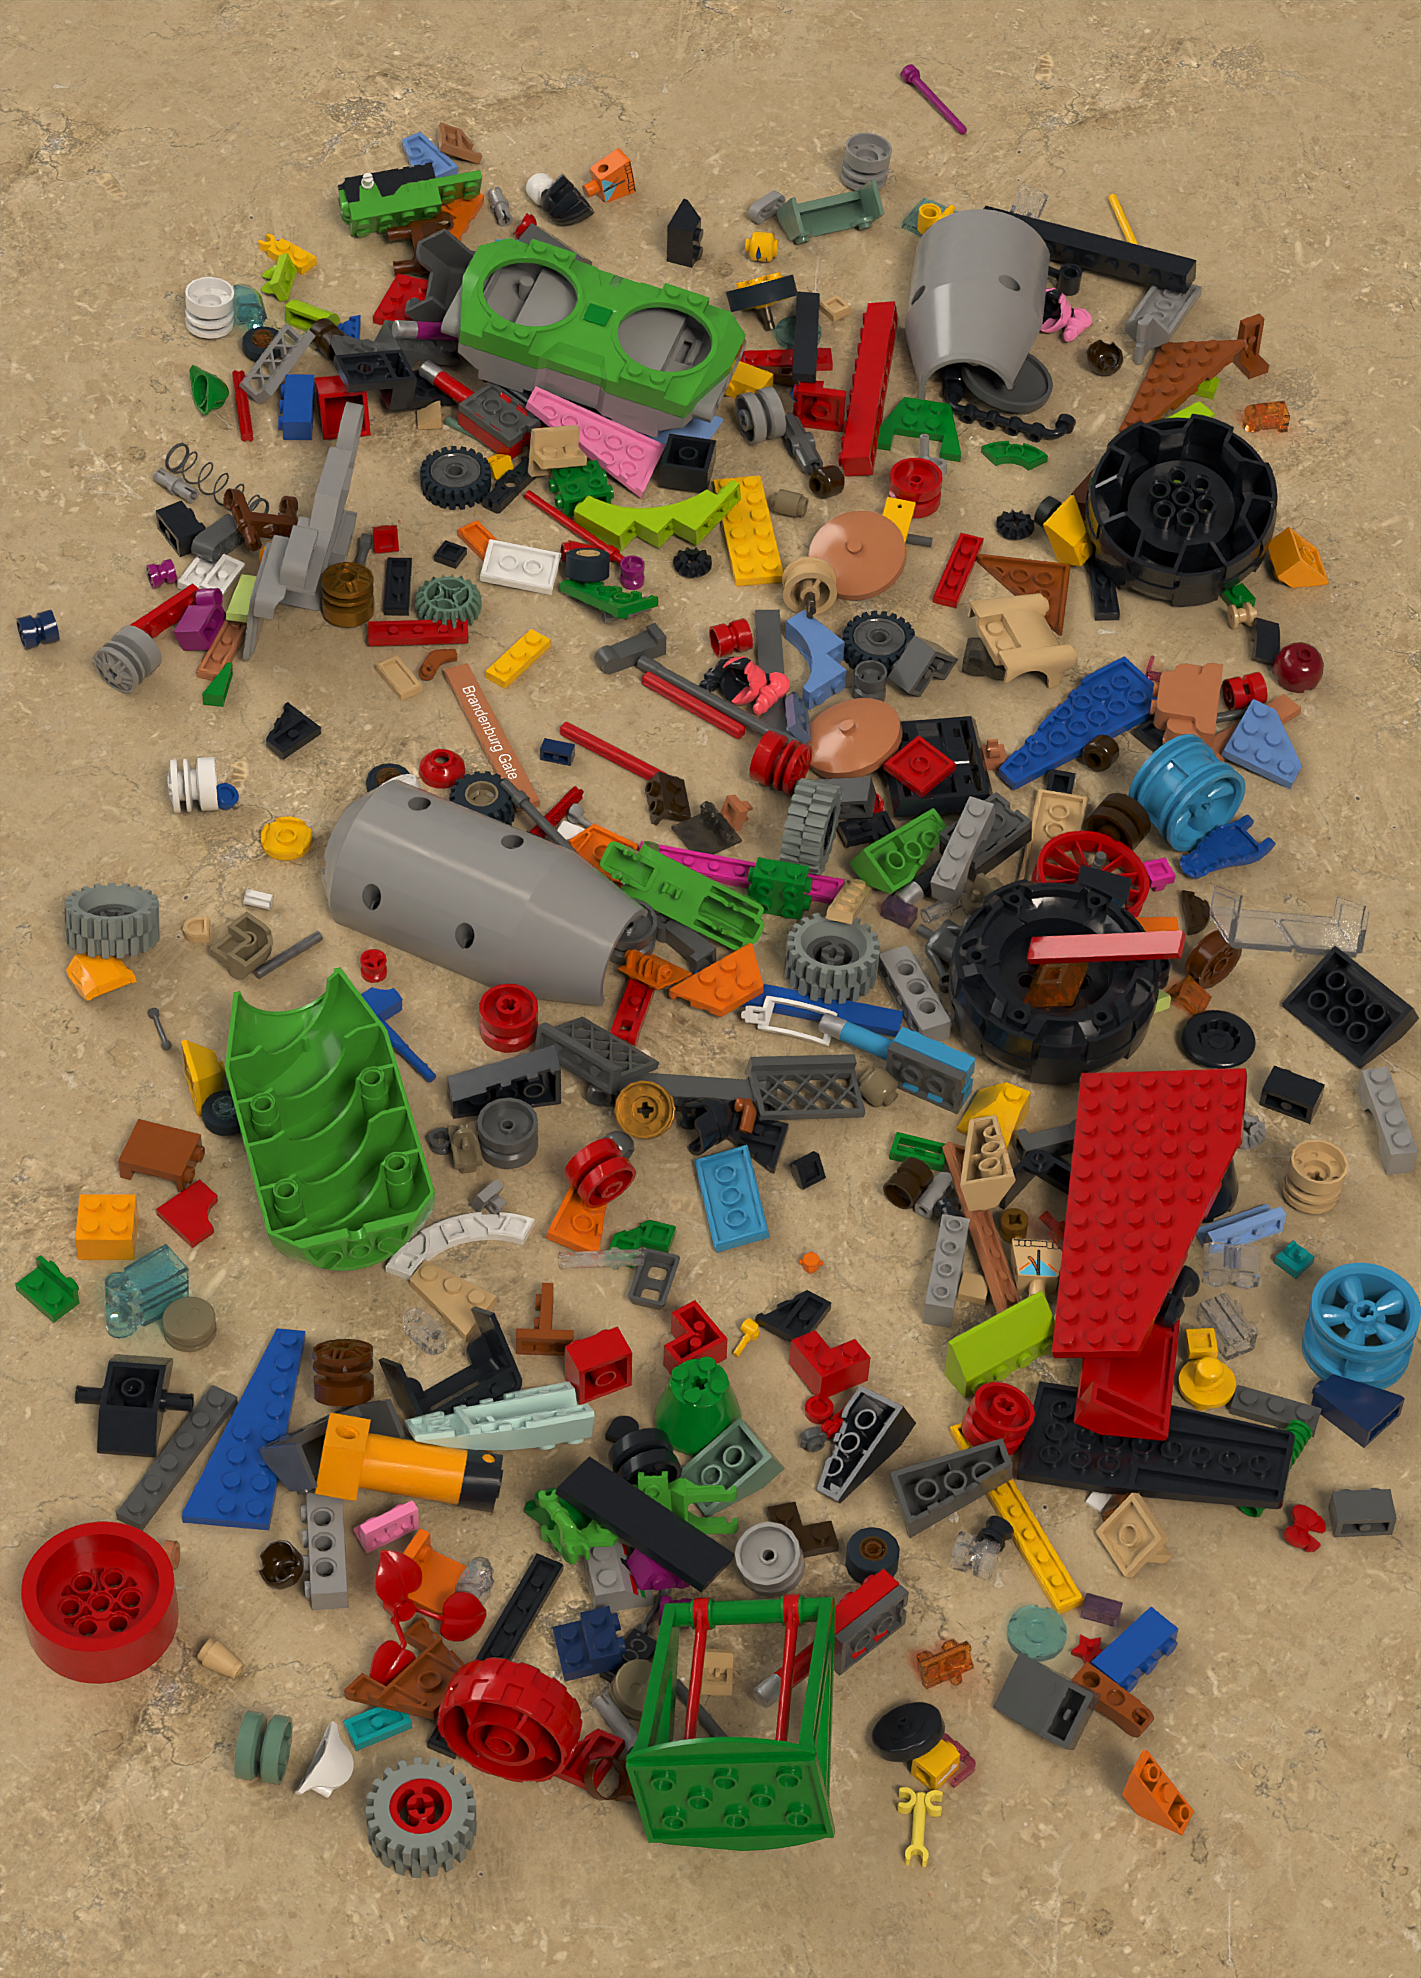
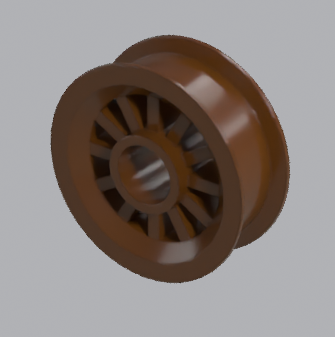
(1212, 960)

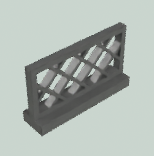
(590, 1063)
(802, 1070)

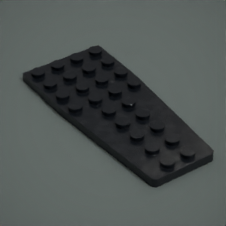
(1200, 1461)

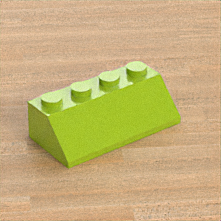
(1000, 1345)

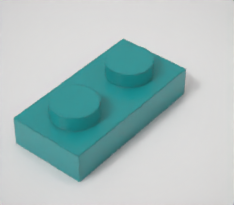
(375, 1726)

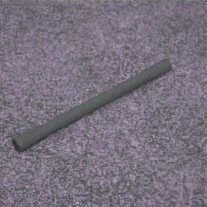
(648, 664)

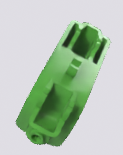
(685, 894)

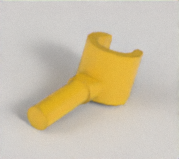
(750, 1331)

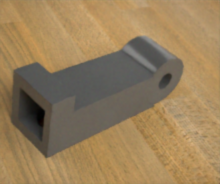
(627, 652)
(685, 942)
(1054, 1140)

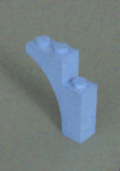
(823, 654)

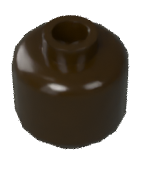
(827, 481)
(1100, 753)

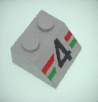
(612, 1580)

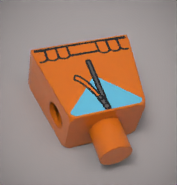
(611, 177)

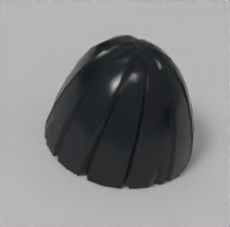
(565, 204)

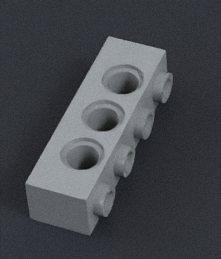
(914, 994)
(946, 1271)
(328, 1591)

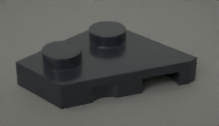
(291, 732)

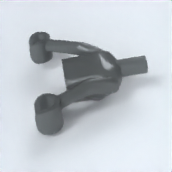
(940, 946)

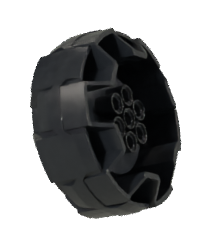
(1162, 553)
(1049, 1041)

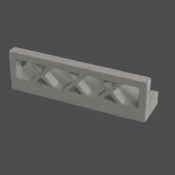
(283, 366)

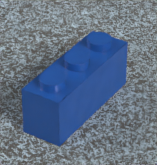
(297, 407)
(1137, 1649)

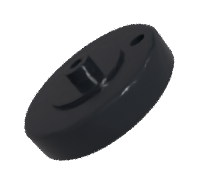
(908, 1732)

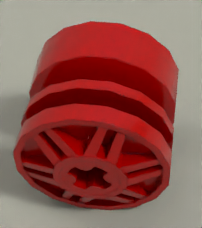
(780, 762)

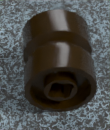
(323, 331)
(908, 1183)

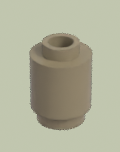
(789, 503)

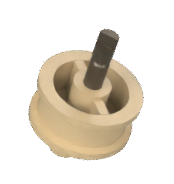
(809, 586)

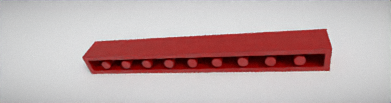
(869, 389)

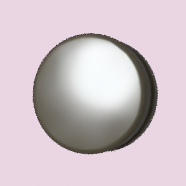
(189, 1324)
(630, 1688)

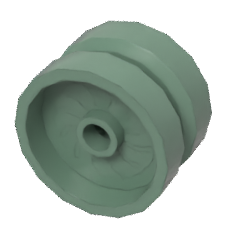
(263, 1747)

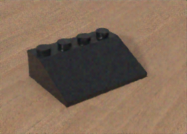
(1350, 1008)

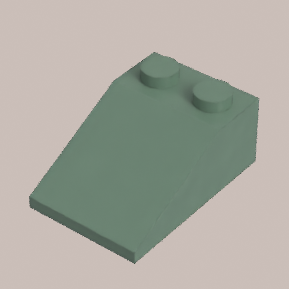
(733, 1459)

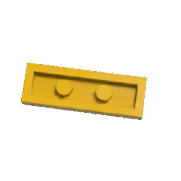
(518, 658)

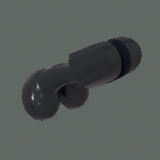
(1173, 1305)

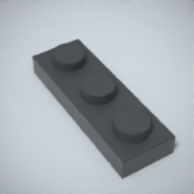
(1272, 1409)

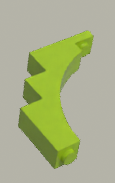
(688, 519)

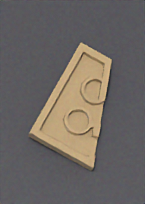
(451, 1296)

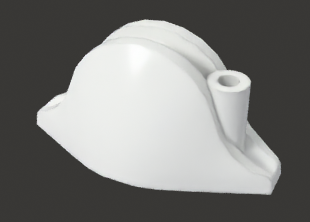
(330, 1765)

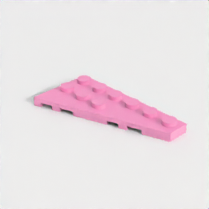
(617, 449)

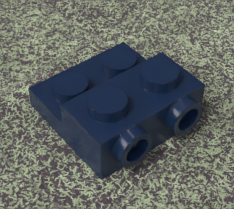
(590, 1644)

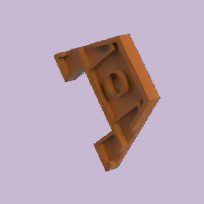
(420, 1685)

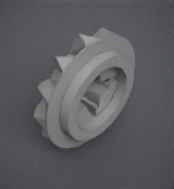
(1256, 1132)

